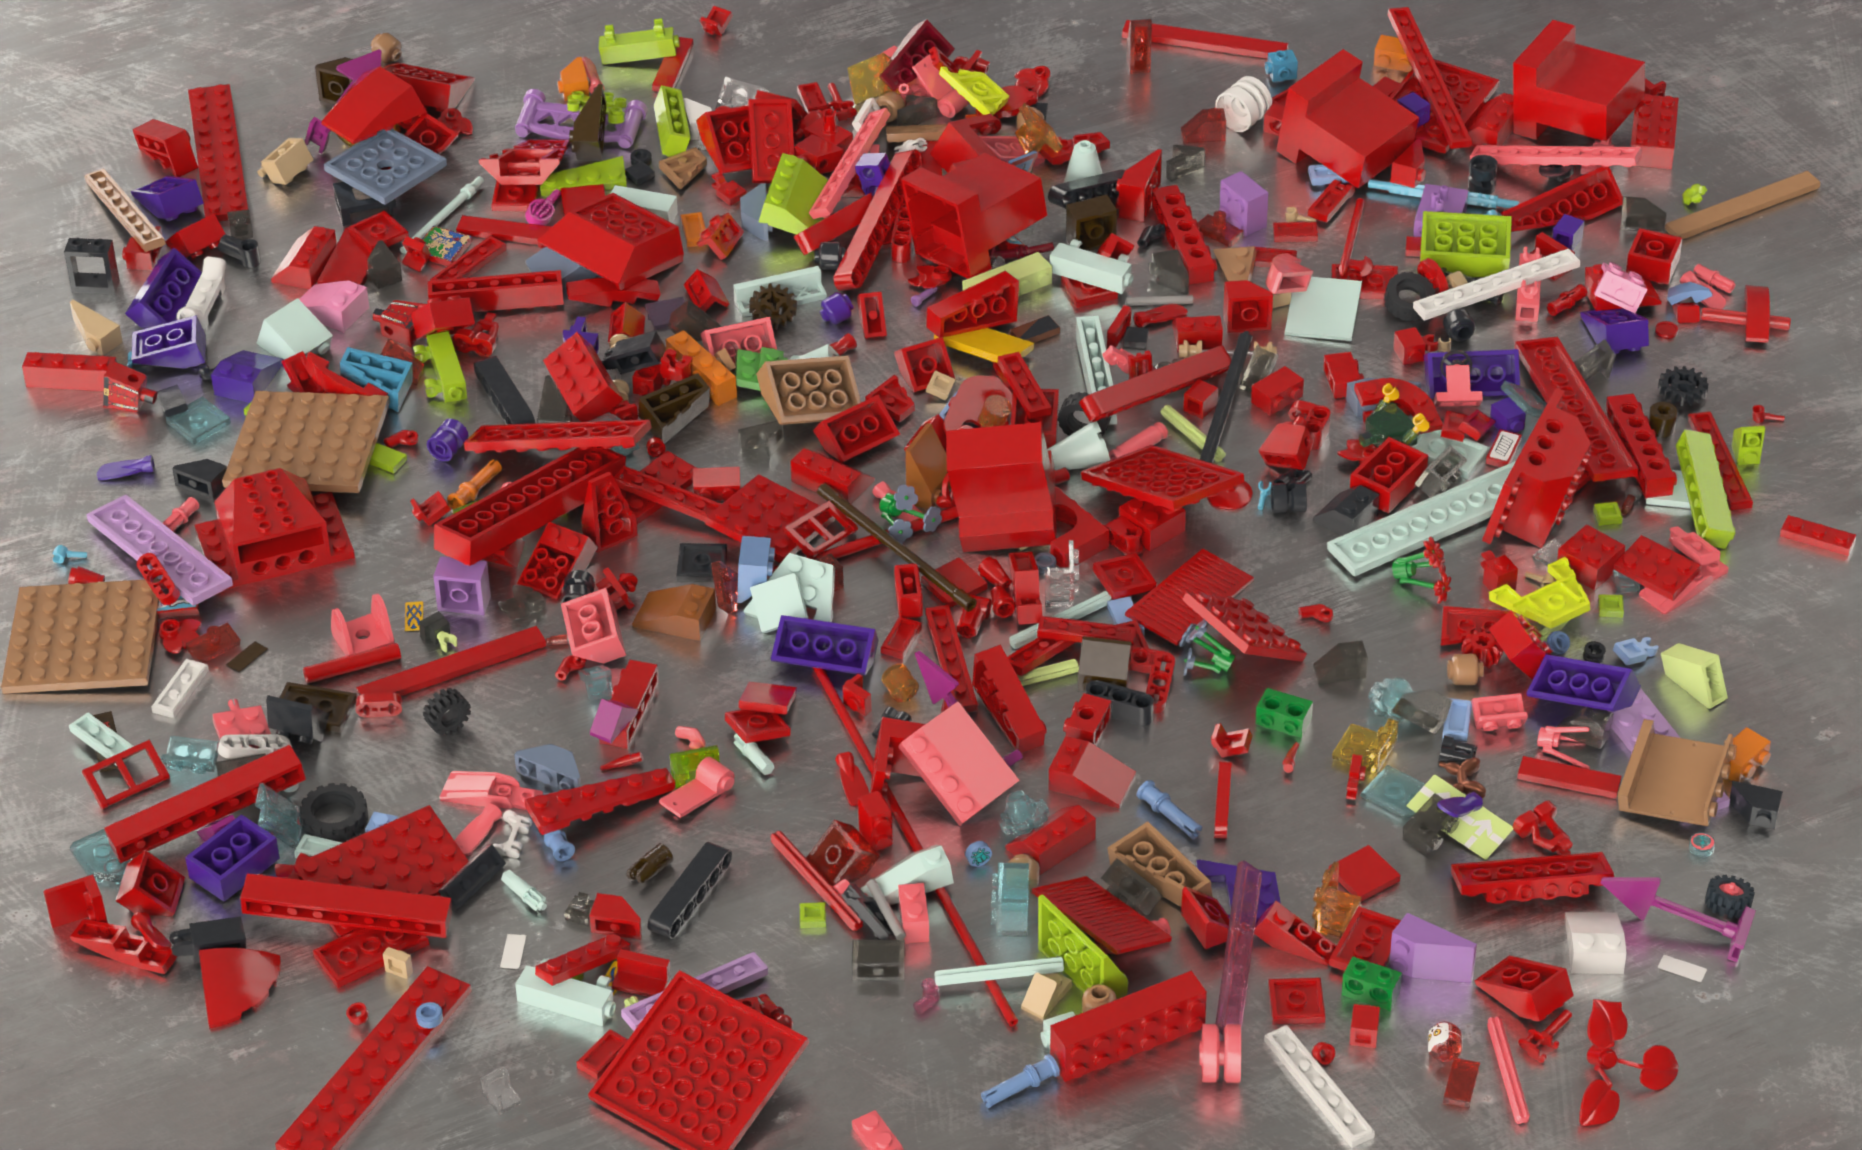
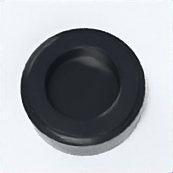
(641, 155)

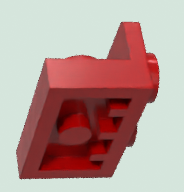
(721, 235)

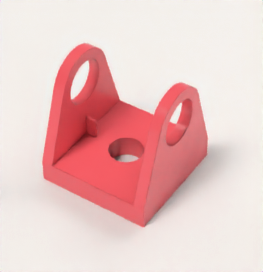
(373, 625)

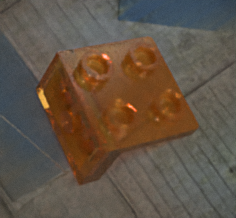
(1333, 907)

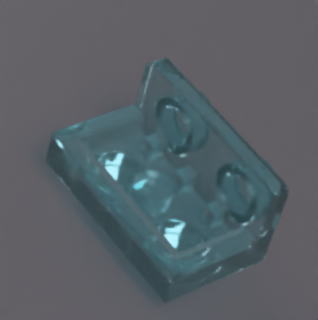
(192, 754)

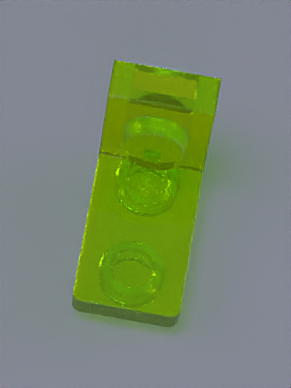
(688, 761)

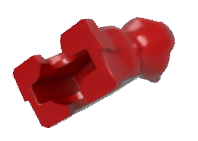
(673, 369)

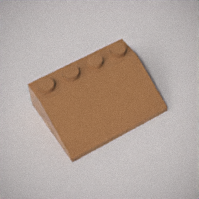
(808, 388)

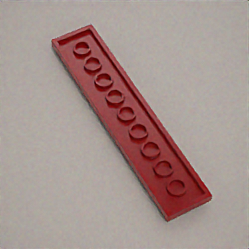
(217, 150)
(1553, 368)
(374, 1066)

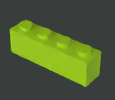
(671, 121)

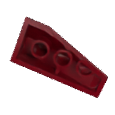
(911, 51)

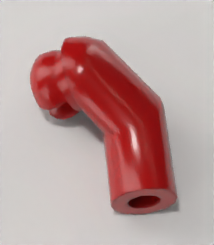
(402, 437)
(1316, 611)
(569, 664)

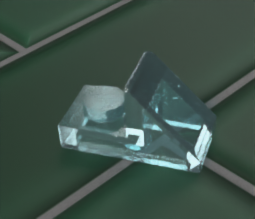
(597, 681)

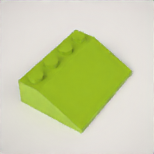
(792, 195)
(1467, 242)
(1082, 958)

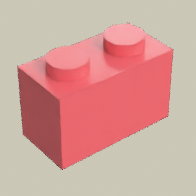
(913, 912)

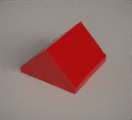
(1205, 917)

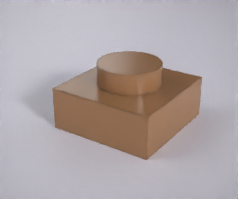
(725, 359)

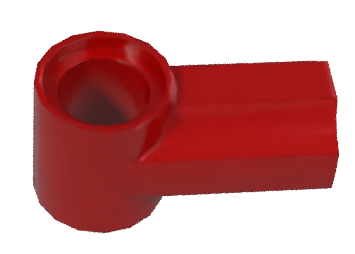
(971, 621)

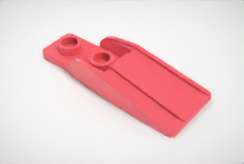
(1700, 582)
(486, 788)

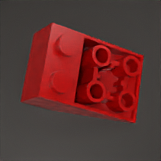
(554, 557)

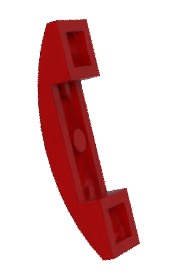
(1757, 313)
(334, 383)

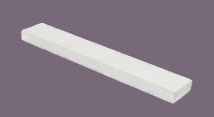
(1319, 1086)

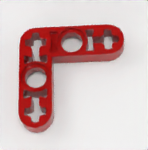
(1152, 666)

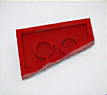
(1461, 621)

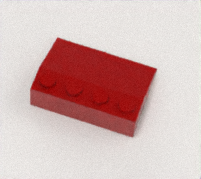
(433, 86)
(727, 138)

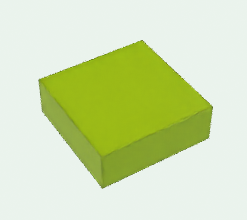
(1607, 513)
(1610, 605)
(812, 915)

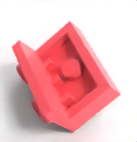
(1499, 712)

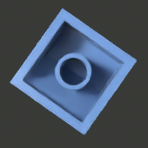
(754, 564)

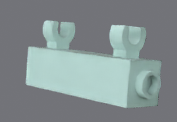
(1091, 267)
(569, 997)

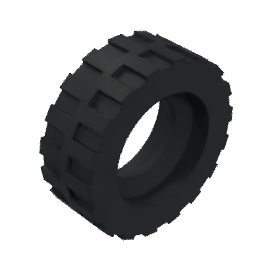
(1406, 281)
(1069, 423)

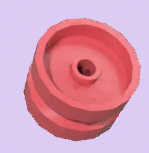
(1220, 1053)

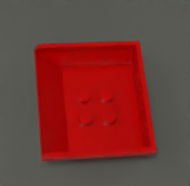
(616, 240)

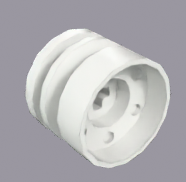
(1244, 103)

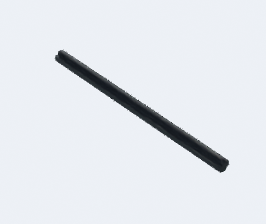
(1226, 397)

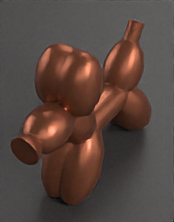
(1462, 771)

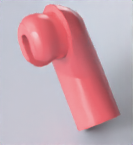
(904, 90)
(692, 734)

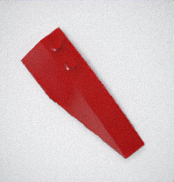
(1580, 198)

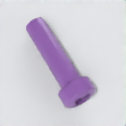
(916, 300)

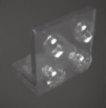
(1060, 582)

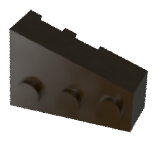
(674, 406)

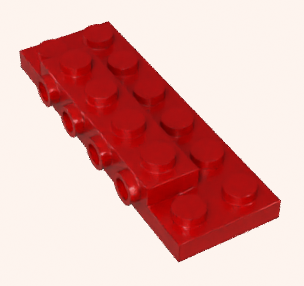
(1532, 877)

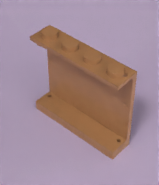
(1675, 777)

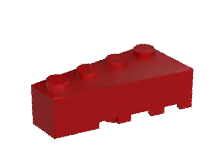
(976, 308)

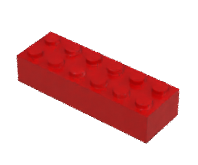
(1128, 1025)

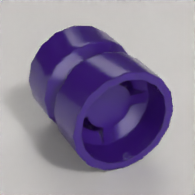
(447, 440)

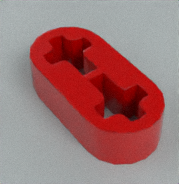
(379, 705)

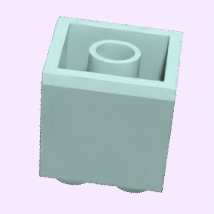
(293, 331)

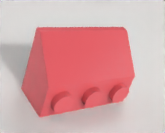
(745, 336)
(593, 627)

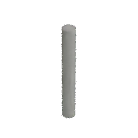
(1159, 300)
(886, 909)

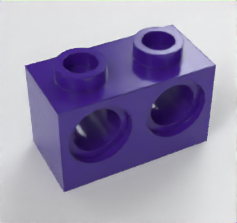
(871, 170)

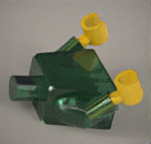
(1390, 421)

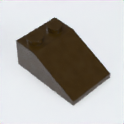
(589, 128)

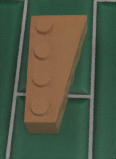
(1159, 863)

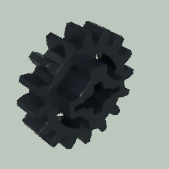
(1683, 385)

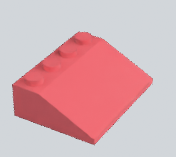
(958, 763)

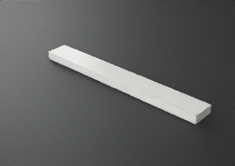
(1496, 284)

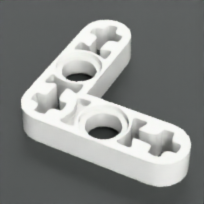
(238, 746)

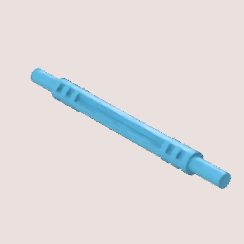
(1474, 198)

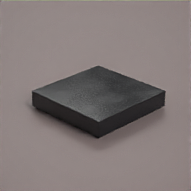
(696, 561)

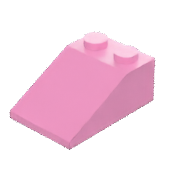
(337, 303)

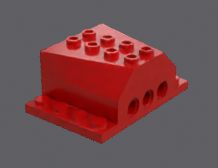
(1542, 477)
(273, 528)

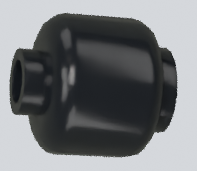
(829, 255)
(1459, 325)

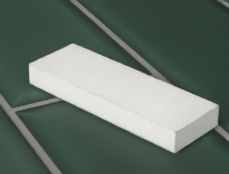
(180, 688)

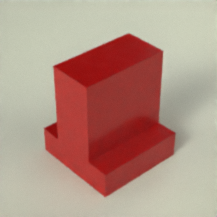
(1573, 86)
(1344, 122)
(970, 211)
(1002, 486)

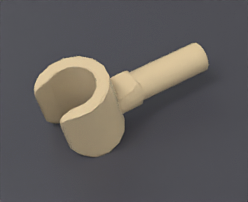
(1292, 216)
(1444, 346)
(1545, 580)

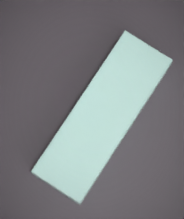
(99, 736)

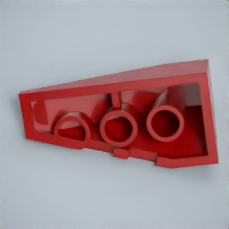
(431, 135)

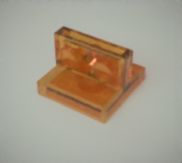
(1036, 132)

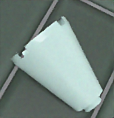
(1083, 162)
(1081, 449)

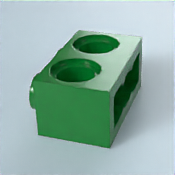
(1284, 712)
(1371, 983)

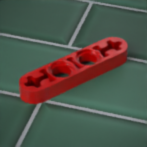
(1222, 801)

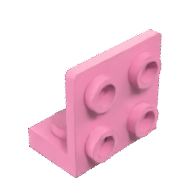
(1620, 287)

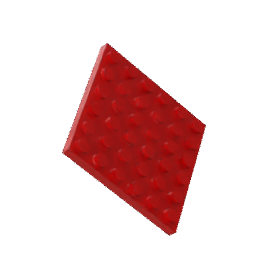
(698, 1067)

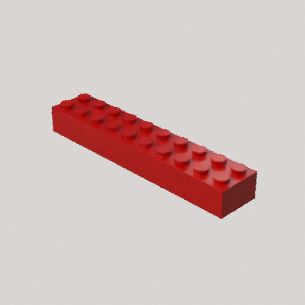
(523, 505)

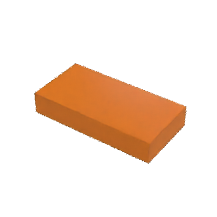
(692, 227)

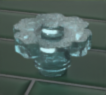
(1386, 695)
(1022, 814)

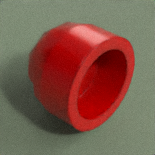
(655, 447)
(355, 1008)
(1326, 1049)

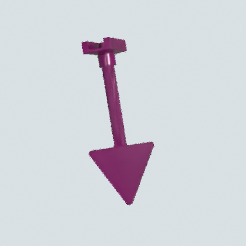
(352, 69)
(940, 686)
(1640, 894)

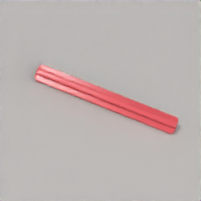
(1508, 1070)

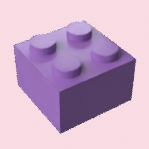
(1244, 203)
(461, 586)

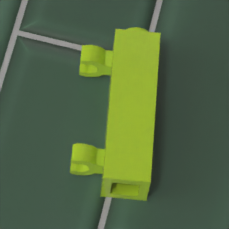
(638, 45)
(446, 367)

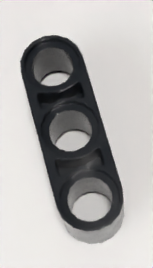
(1126, 703)

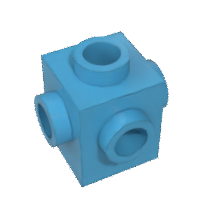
(1282, 65)

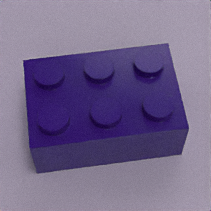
(229, 855)

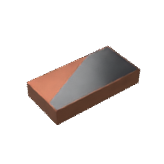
(1036, 330)

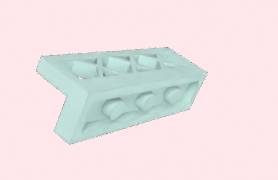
(797, 282)

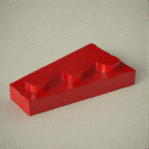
(1064, 154)

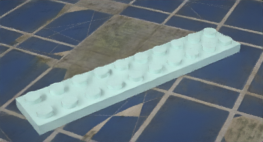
(1408, 528)

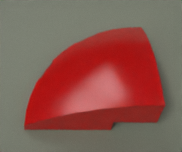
(236, 981)

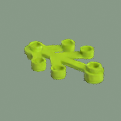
(615, 113)

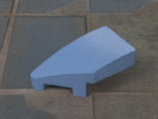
(1687, 290)

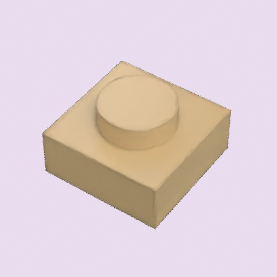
(940, 385)
(398, 963)

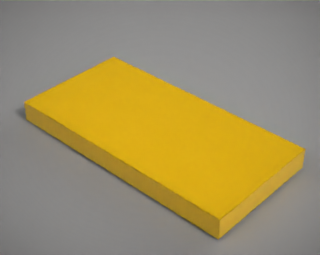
(988, 344)

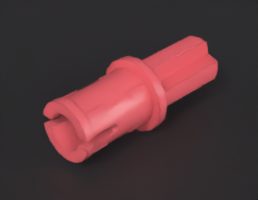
(1714, 278)
(181, 514)

